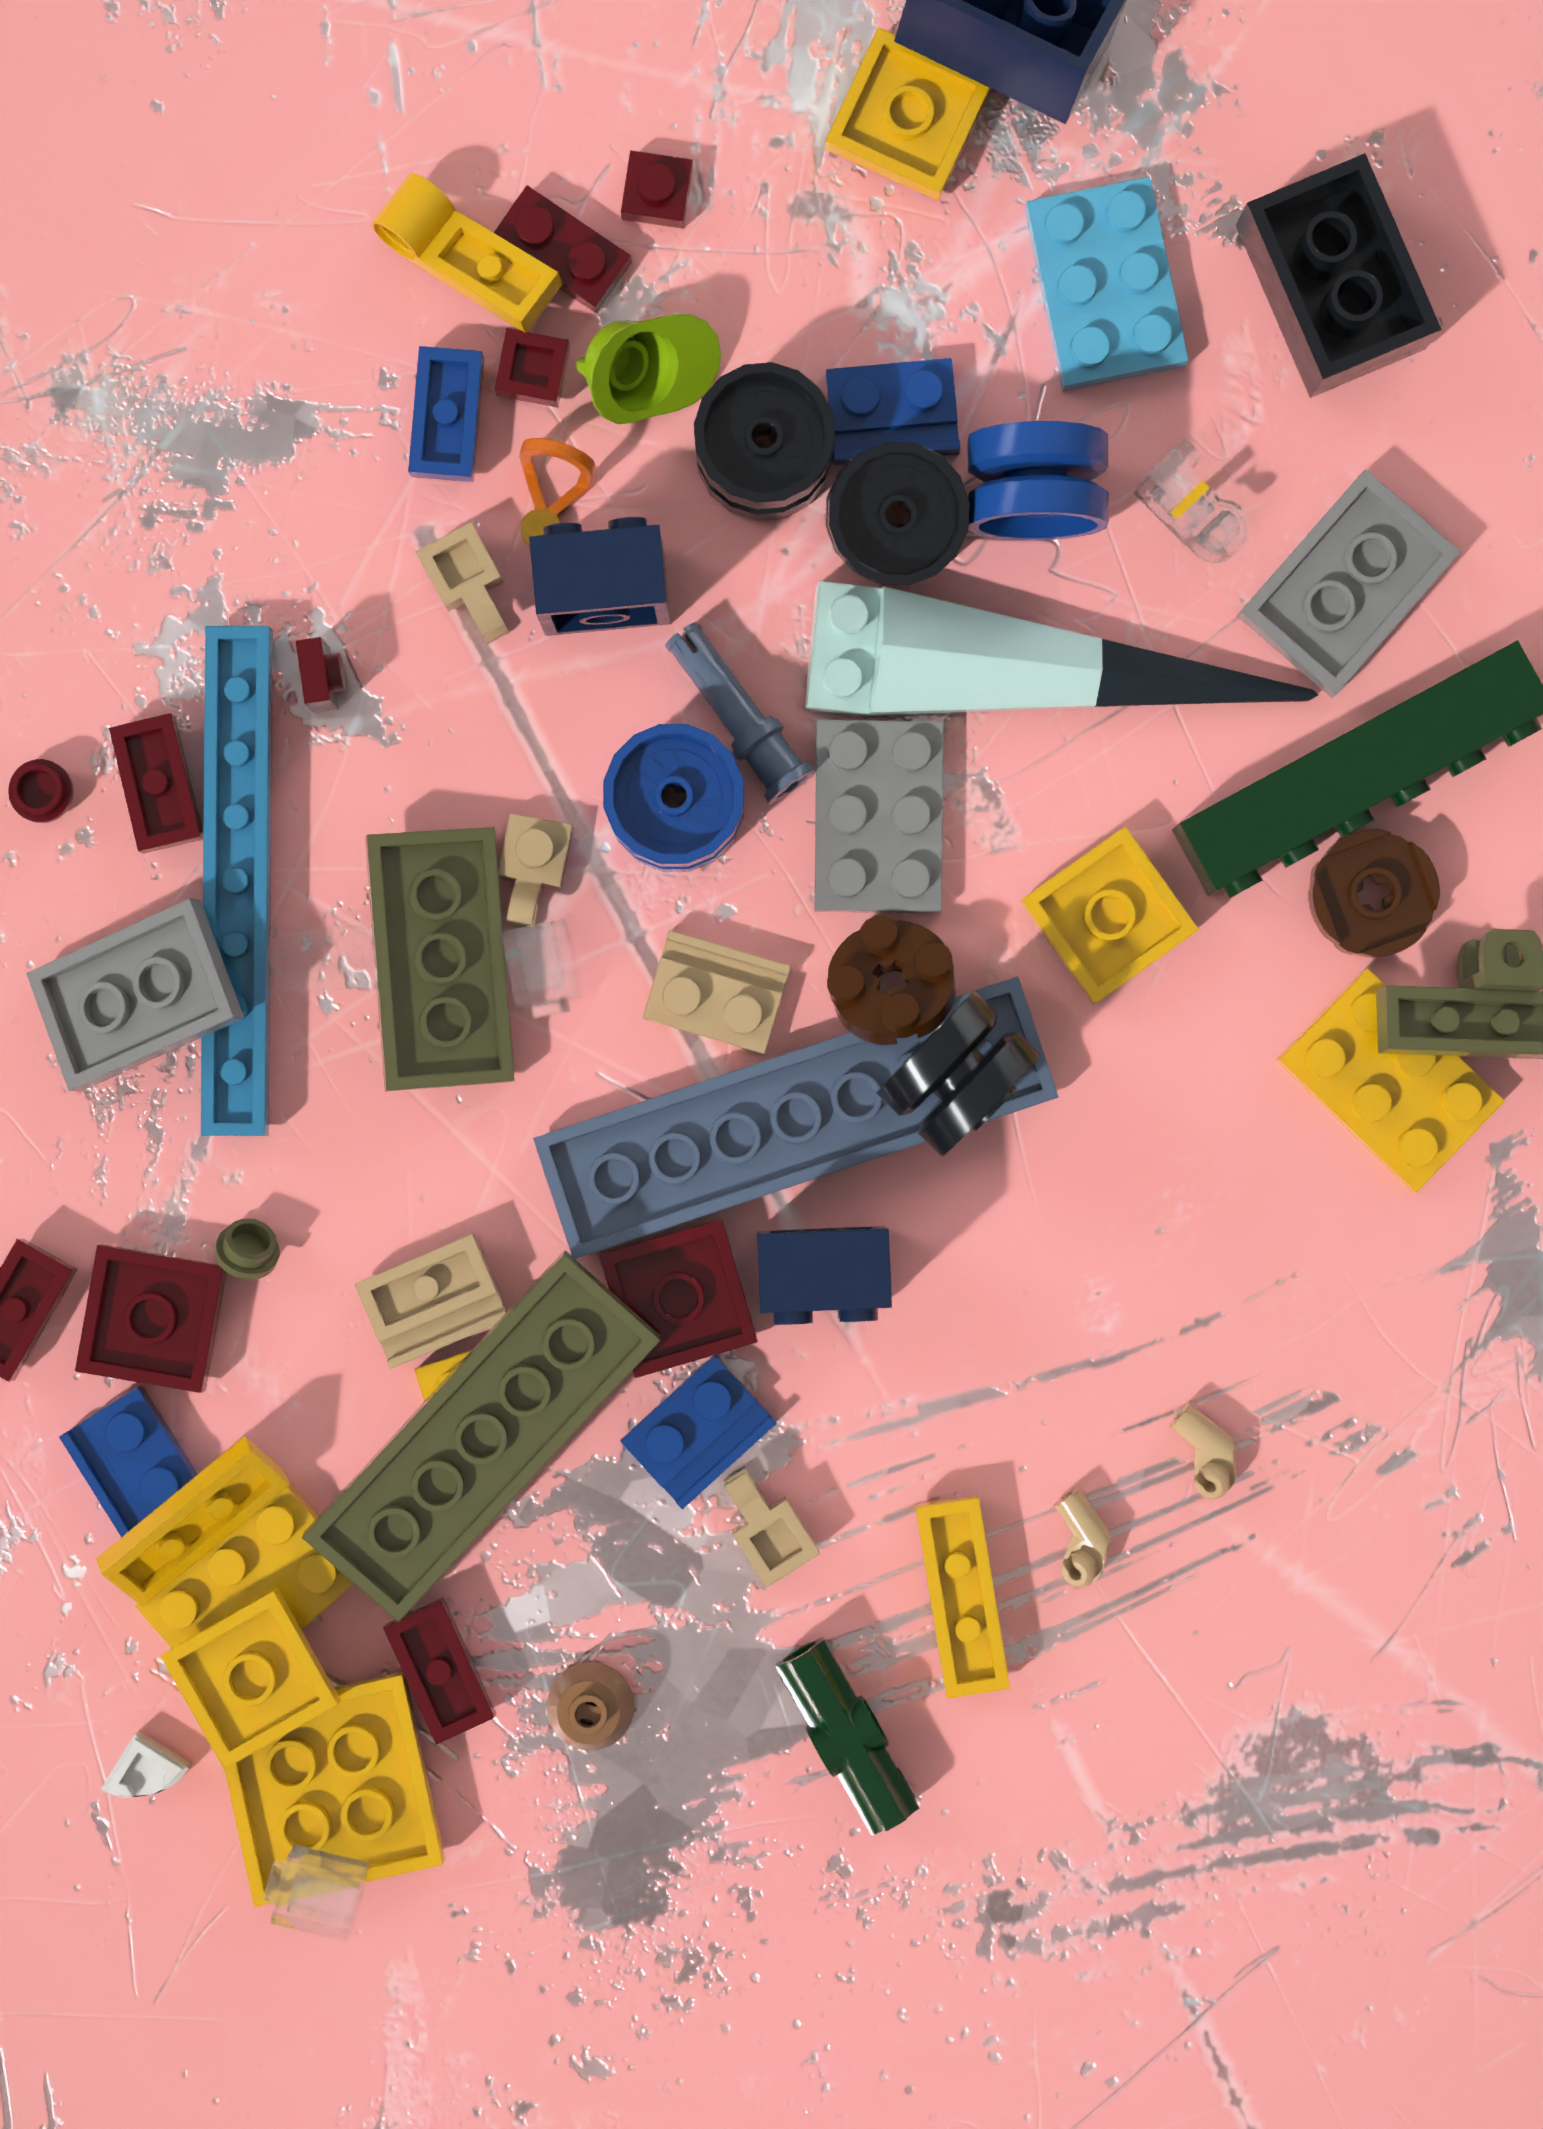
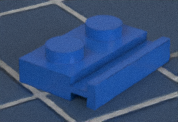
(893, 405)
(698, 1431)
(129, 1458)

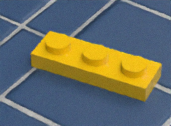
(192, 1521)
(962, 1596)

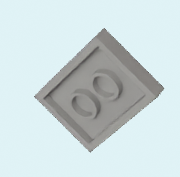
(1348, 583)
(878, 816)
(135, 995)

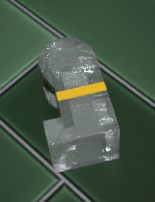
(1190, 509)

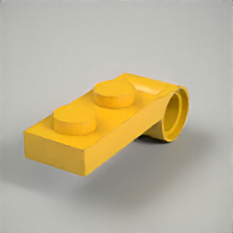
(464, 255)

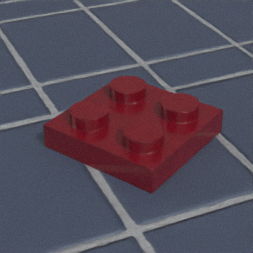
(684, 1291)
(151, 1318)

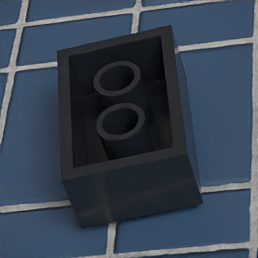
(1337, 275)

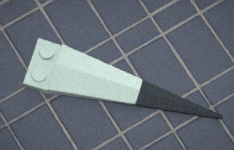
(925, 655)

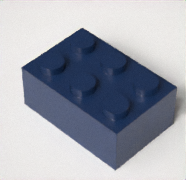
(1017, 47)

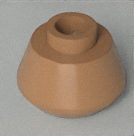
(610, 1715)

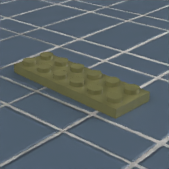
(481, 1436)

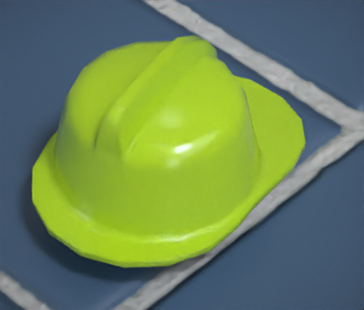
(650, 366)

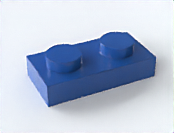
(446, 414)

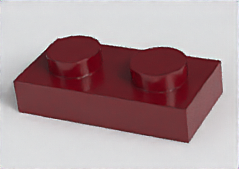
(582, 257)
(156, 783)
(29, 1293)
(439, 1671)

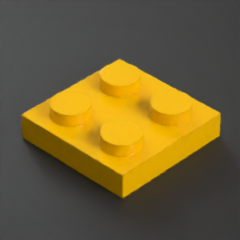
(906, 116)
(1109, 915)
(250, 1678)

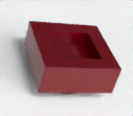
(656, 189)
(532, 367)
(320, 674)

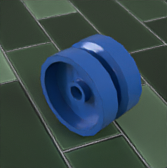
(1038, 480)
(688, 762)

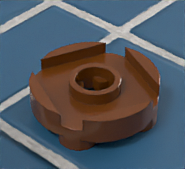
(1387, 860)
(899, 1013)

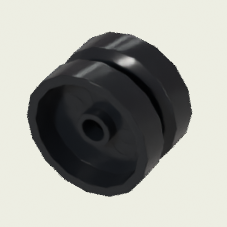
(756, 403)
(928, 491)
(962, 1078)

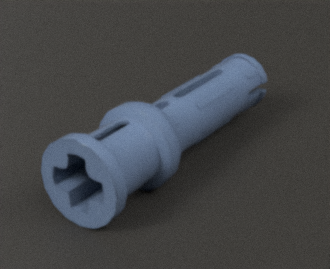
(756, 737)

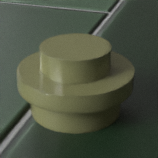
(247, 1249)

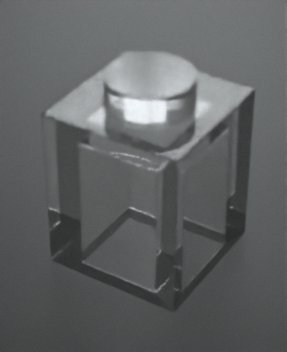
(542, 968)
(316, 1892)

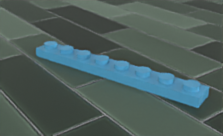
(238, 871)

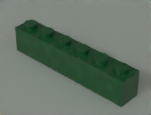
(1362, 769)

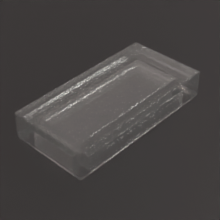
(321, 959)

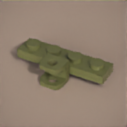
(1487, 1016)

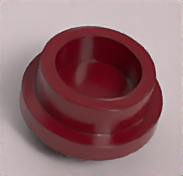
(40, 791)

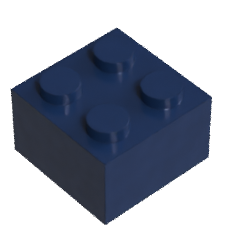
(599, 577)
(824, 1272)

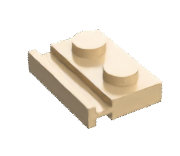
(716, 992)
(431, 1301)

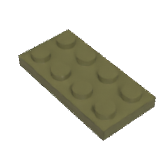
(439, 958)

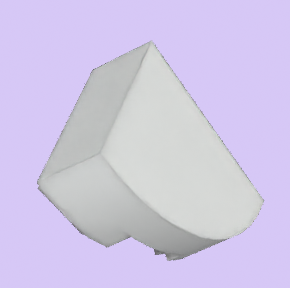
(145, 1769)

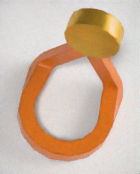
(541, 516)

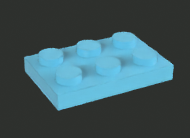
(1106, 284)

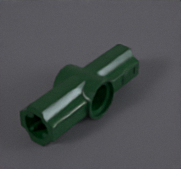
(847, 1736)

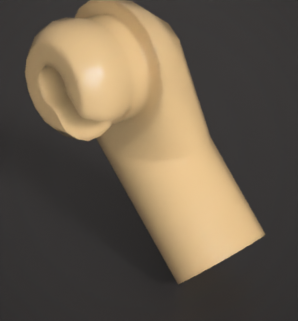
(1212, 1451)
(1088, 1541)

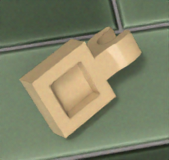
(464, 574)
(535, 858)
(772, 1534)

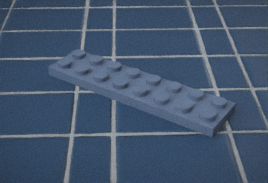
(752, 1132)

